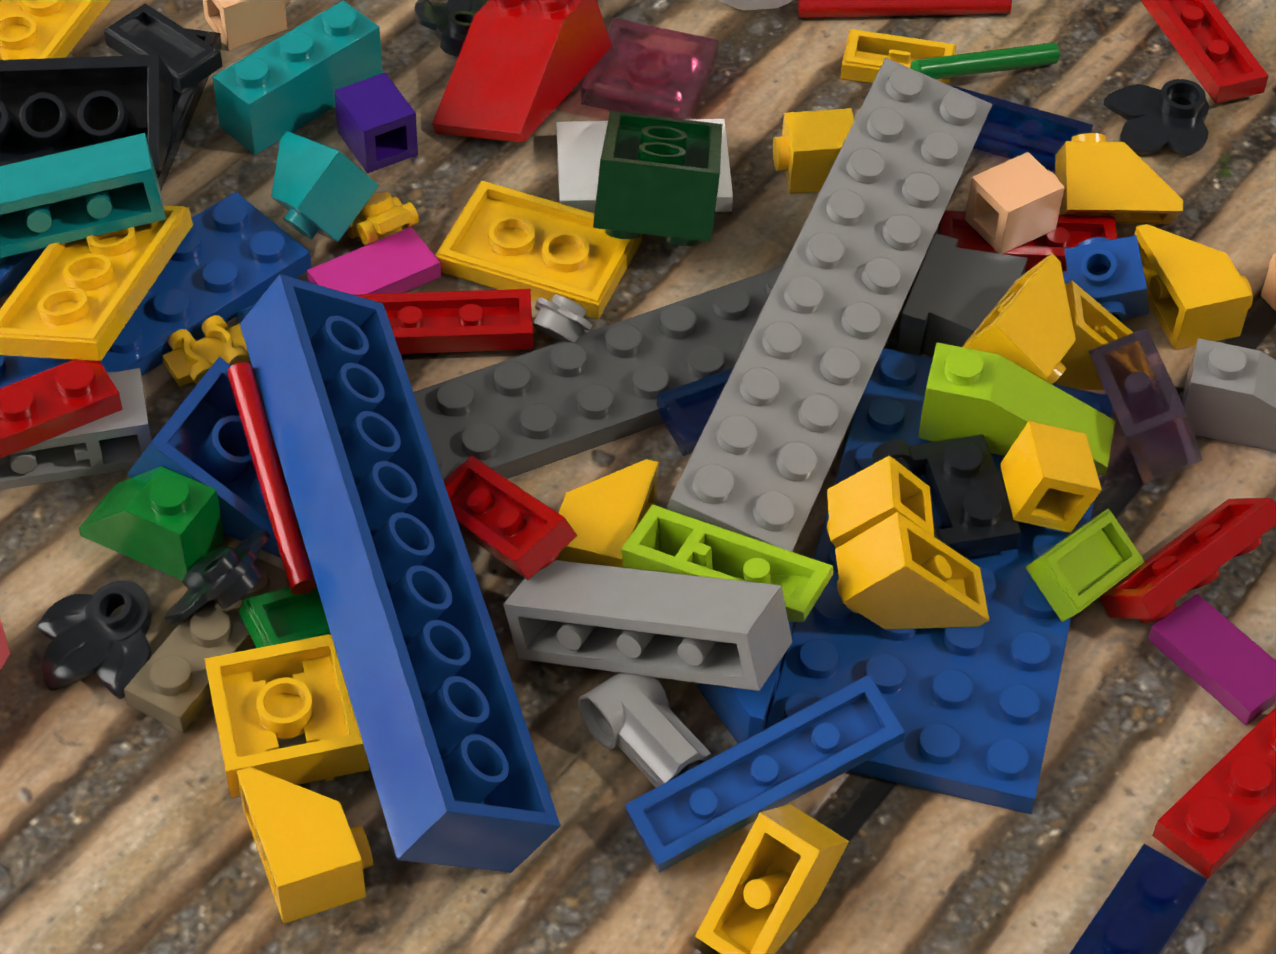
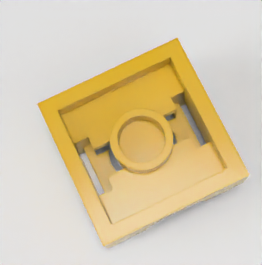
(282, 695)

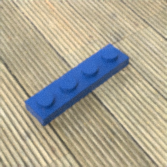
(764, 772)

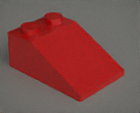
(520, 66)

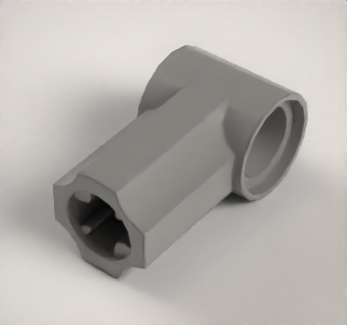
(636, 717)

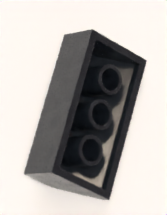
(82, 103)

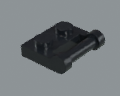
(964, 490)

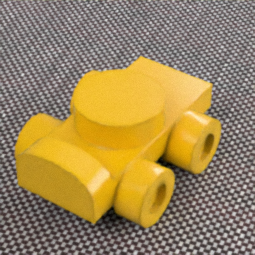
(381, 218)
(194, 358)

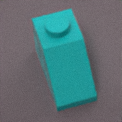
(318, 187)

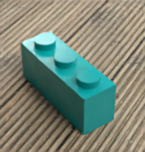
(296, 76)
(78, 195)

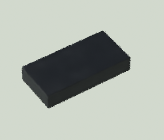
(152, 33)

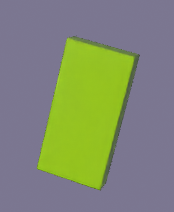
(1085, 565)

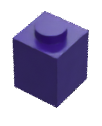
(376, 122)

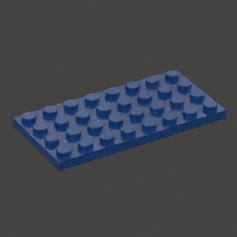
(966, 696)

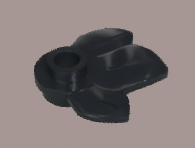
(449, 20)
(1162, 117)
(220, 575)
(93, 642)

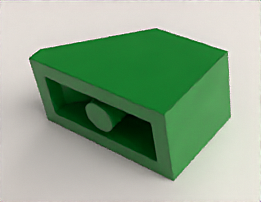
(158, 520)

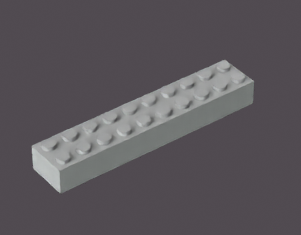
(831, 310)

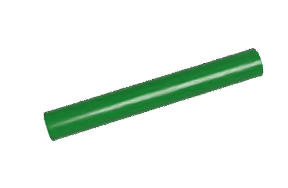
(988, 61)

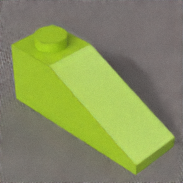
(995, 398)
(692, 547)

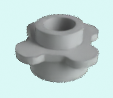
(561, 318)

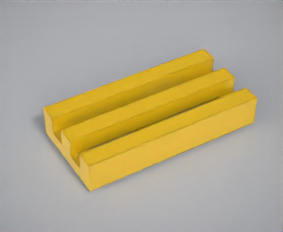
(867, 51)

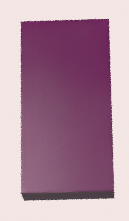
(1218, 657)

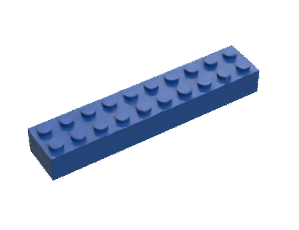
(396, 583)

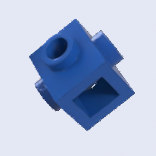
(1110, 274)

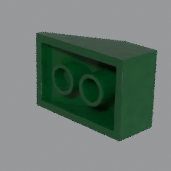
(658, 178)

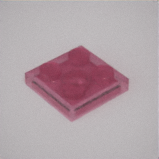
(650, 71)

